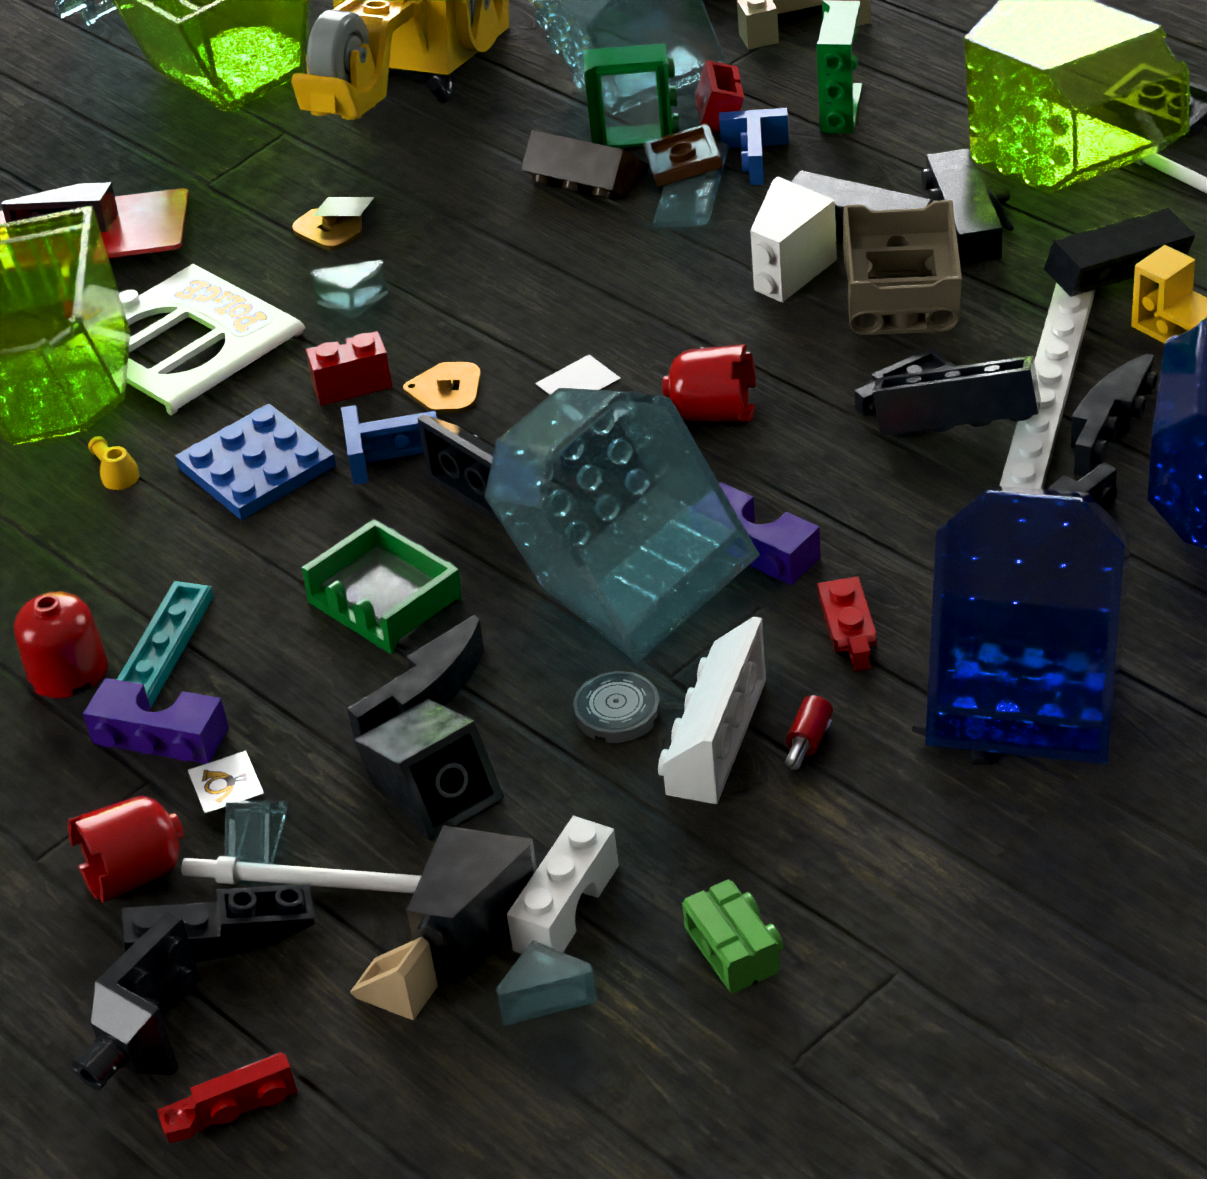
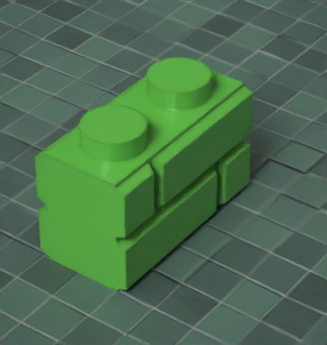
(732, 935)

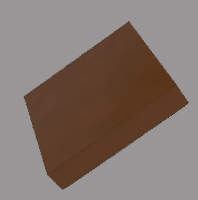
(682, 155)

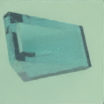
(350, 287)
(254, 829)
(544, 984)

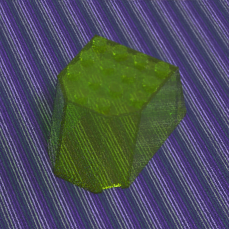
(222, 47)
(1070, 91)
(58, 327)

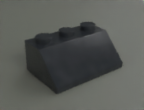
(457, 461)

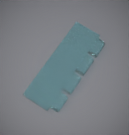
(691, 198)

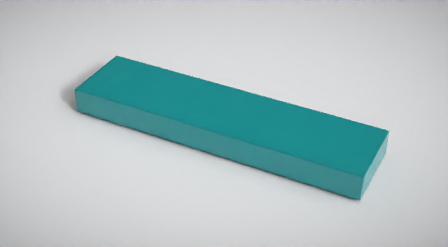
(166, 637)

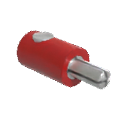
(807, 729)

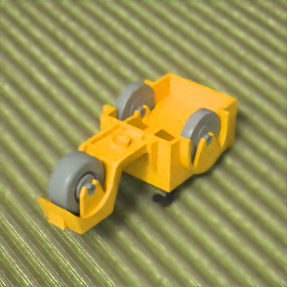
(369, 40)

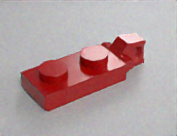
(848, 619)
(228, 1096)

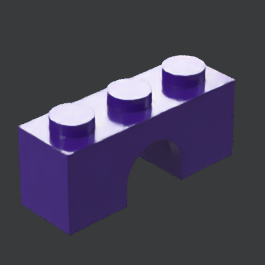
(784, 546)
(185, 731)

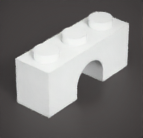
(576, 864)

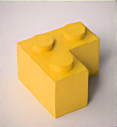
(1165, 295)

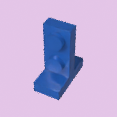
(751, 131)
(379, 440)

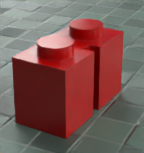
(718, 92)
(349, 368)

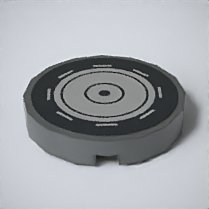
(616, 706)

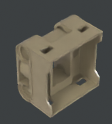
(899, 246)

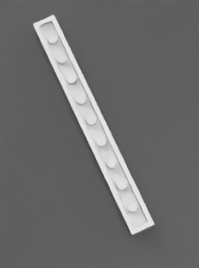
(1054, 366)

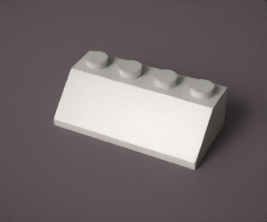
(715, 715)

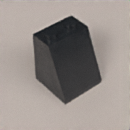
(431, 766)
(467, 896)

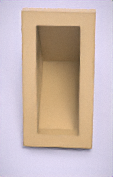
(399, 979)

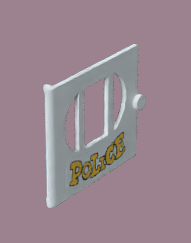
(240, 318)

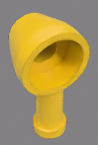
(117, 466)

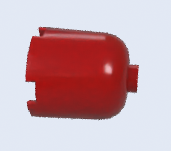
(712, 384)
(59, 644)
(126, 845)

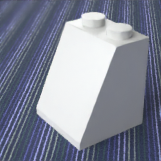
(791, 239)

